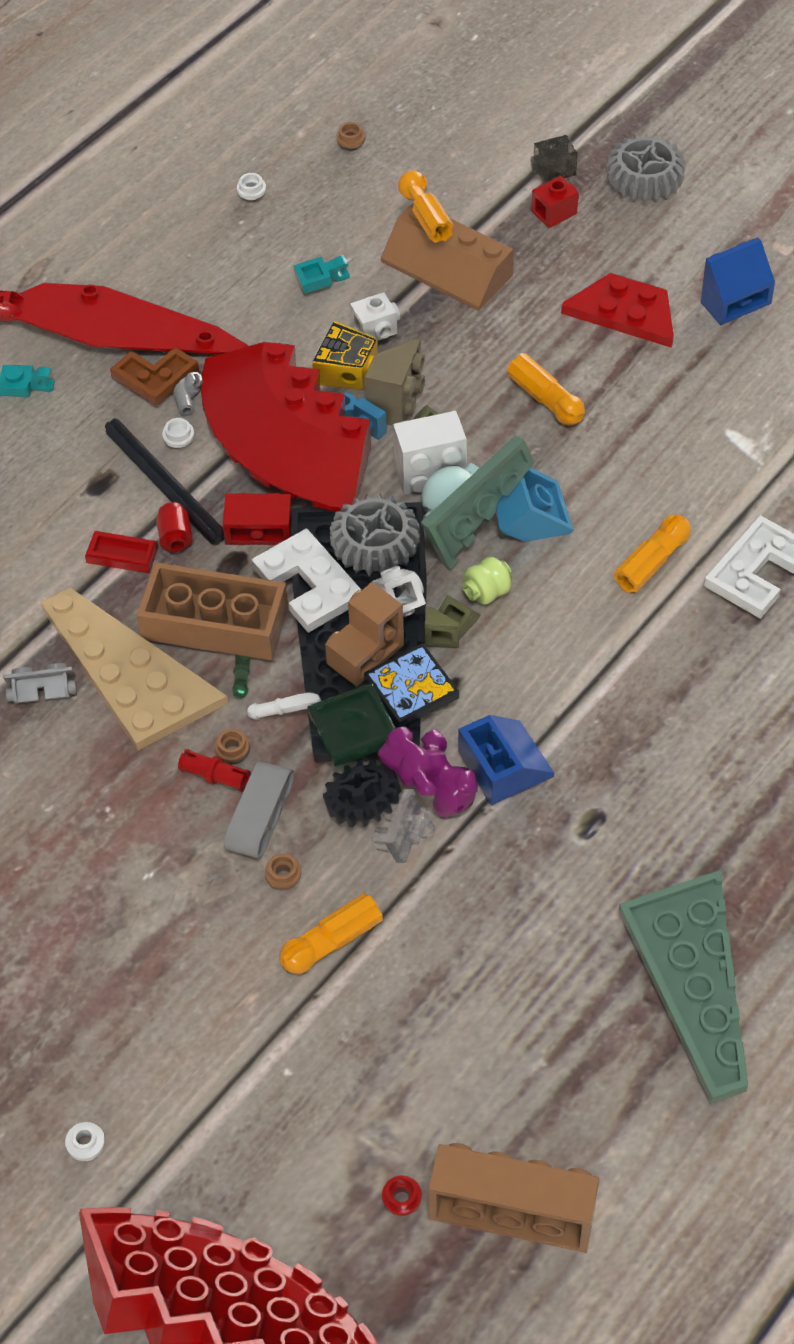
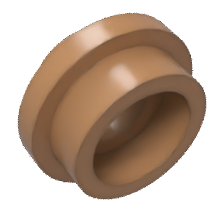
(350, 135)
(230, 738)
(280, 863)

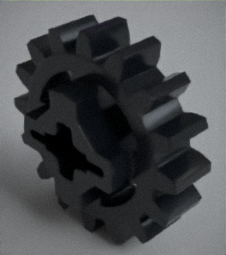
(362, 793)

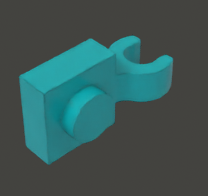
(319, 274)
(21, 379)

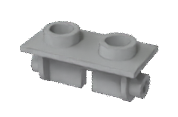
(27, 682)

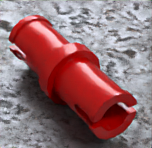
(214, 770)

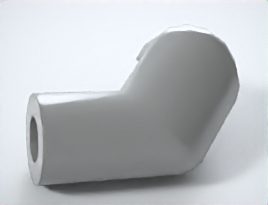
(185, 391)

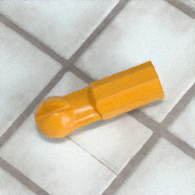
(426, 206)
(546, 390)
(652, 553)
(330, 934)

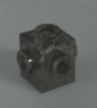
(554, 158)

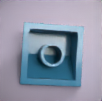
(534, 509)

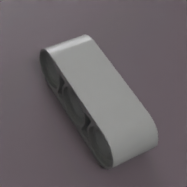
(259, 809)

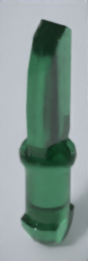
(241, 674)

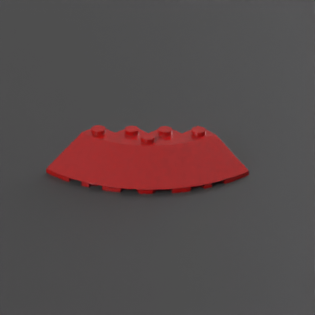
(283, 424)
(204, 1285)

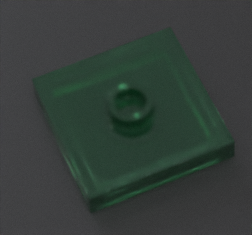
(351, 724)

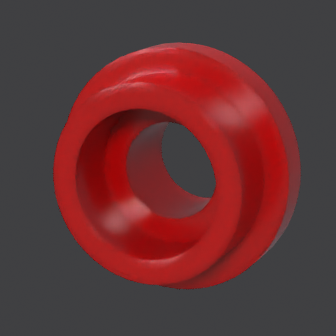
(401, 1184)

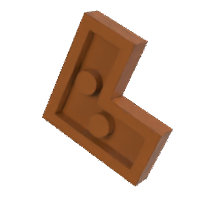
(156, 380)

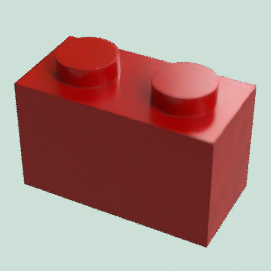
(257, 518)

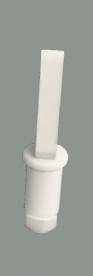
(282, 706)

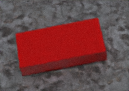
(121, 552)

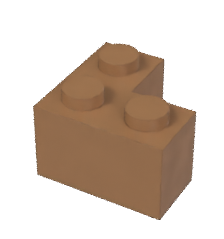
(370, 637)

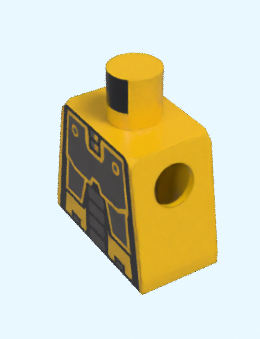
(345, 357)

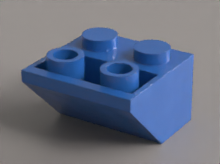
(737, 282)
(502, 757)

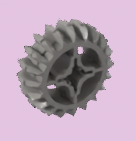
(645, 168)
(373, 527)

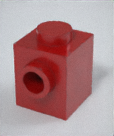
(555, 201)

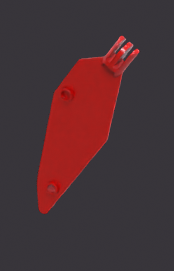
(112, 319)

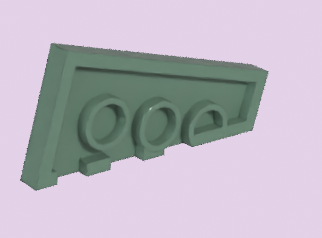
(461, 513)

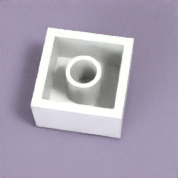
(427, 446)

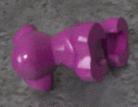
(430, 770)

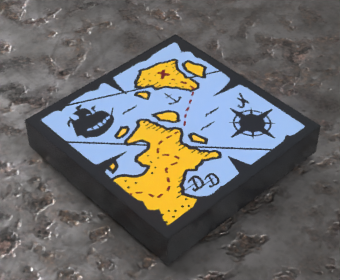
(412, 685)

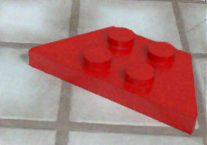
(624, 307)

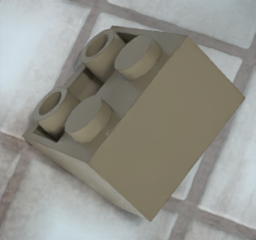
(395, 380)

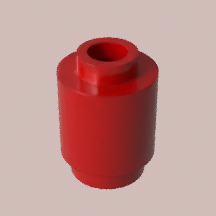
(174, 527)

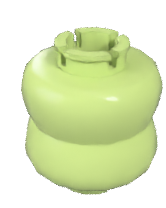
(487, 580)

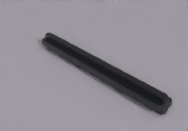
(164, 480)

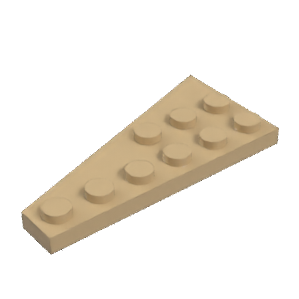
(135, 679)

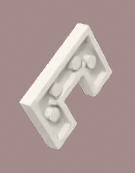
(736, 572)
(328, 580)

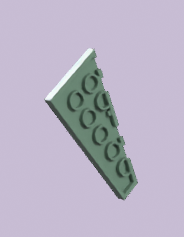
(690, 962)

